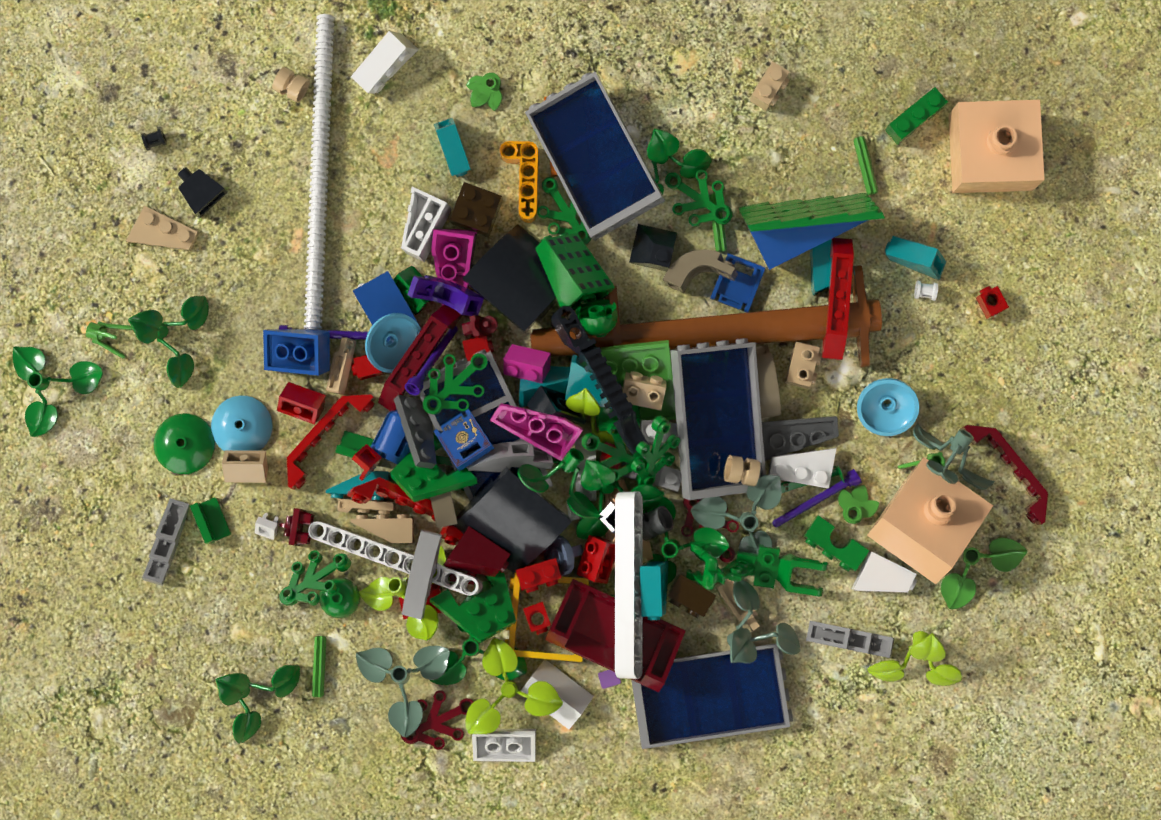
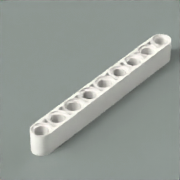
(385, 555)
(627, 584)

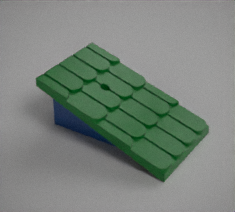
(798, 225)

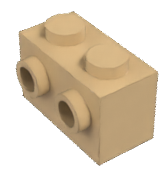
(769, 86)
(802, 365)
(644, 390)
(245, 466)

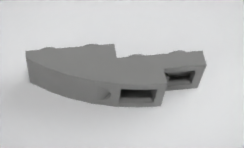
(511, 455)

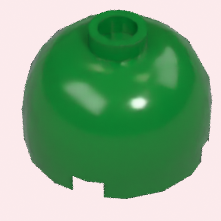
(598, 317)
(343, 601)

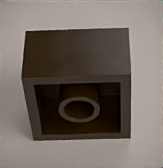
(476, 209)
(691, 596)

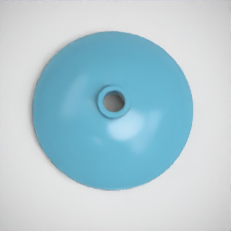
(385, 354)
(892, 417)
(255, 429)

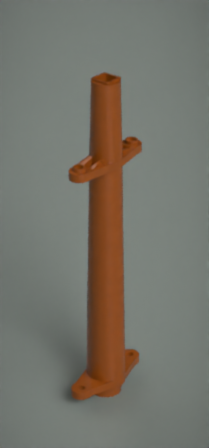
(757, 327)

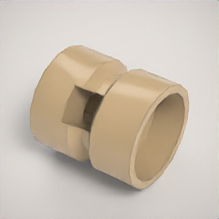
(289, 84)
(744, 471)

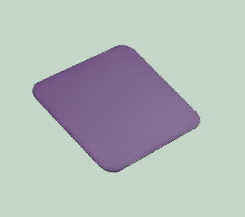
(608, 678)

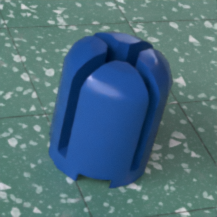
(391, 439)

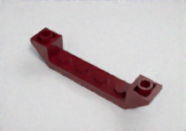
(418, 354)
(1036, 510)

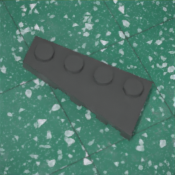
(418, 430)
(795, 434)

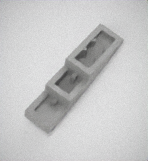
(166, 541)
(421, 574)
(850, 639)

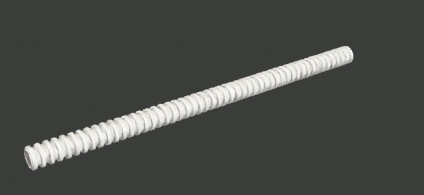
(319, 171)

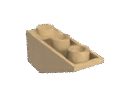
(394, 530)

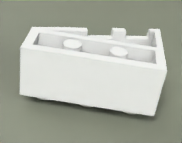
(384, 62)
(424, 216)

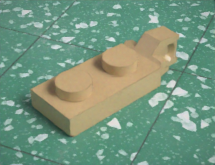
(341, 366)
(383, 507)
(726, 593)

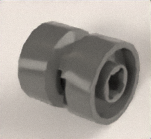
(656, 522)

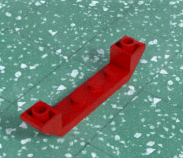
(839, 298)
(295, 474)
(384, 488)

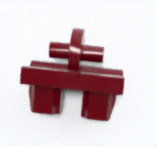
(480, 326)
(294, 527)

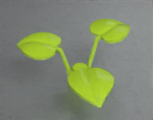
(587, 405)
(380, 597)
(924, 648)
(497, 660)

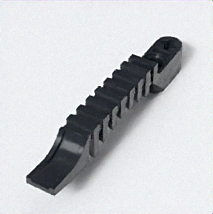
(589, 353)

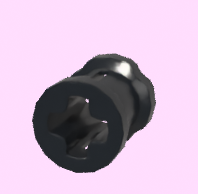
(153, 139)

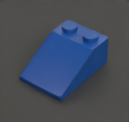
(297, 351)

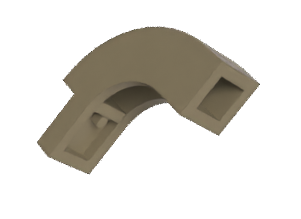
(694, 263)
(767, 383)
(443, 507)

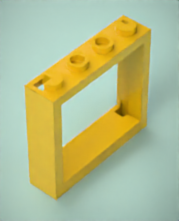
(515, 585)

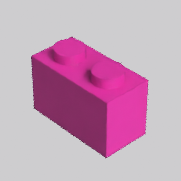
(526, 363)

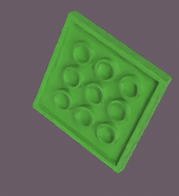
(649, 360)

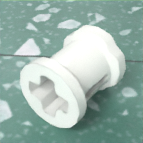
(926, 290)

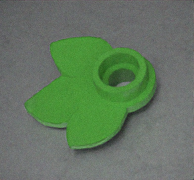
(483, 93)
(859, 502)

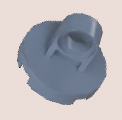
(563, 553)

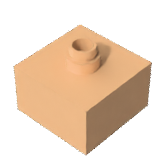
(996, 146)
(930, 522)

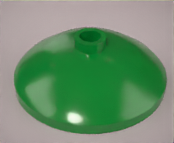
(197, 446)

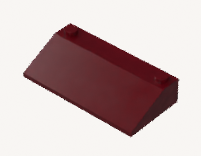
(588, 629)

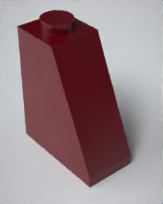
(477, 555)

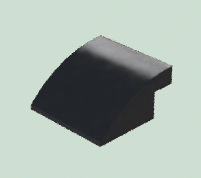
(514, 279)
(513, 518)

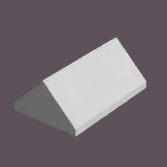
(574, 697)
(505, 745)

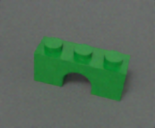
(916, 115)
(819, 535)

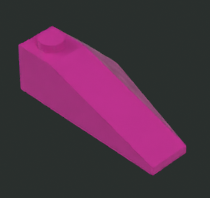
(453, 254)
(544, 431)

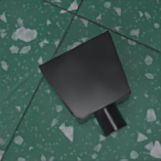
(200, 190)

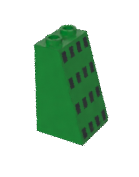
(572, 270)

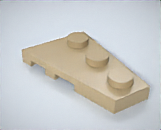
(159, 230)

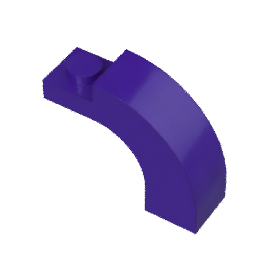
(447, 293)

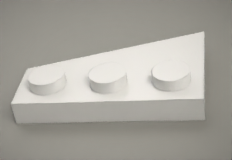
(805, 468)

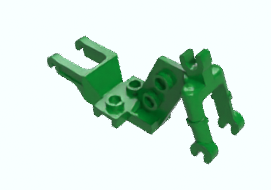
(764, 566)

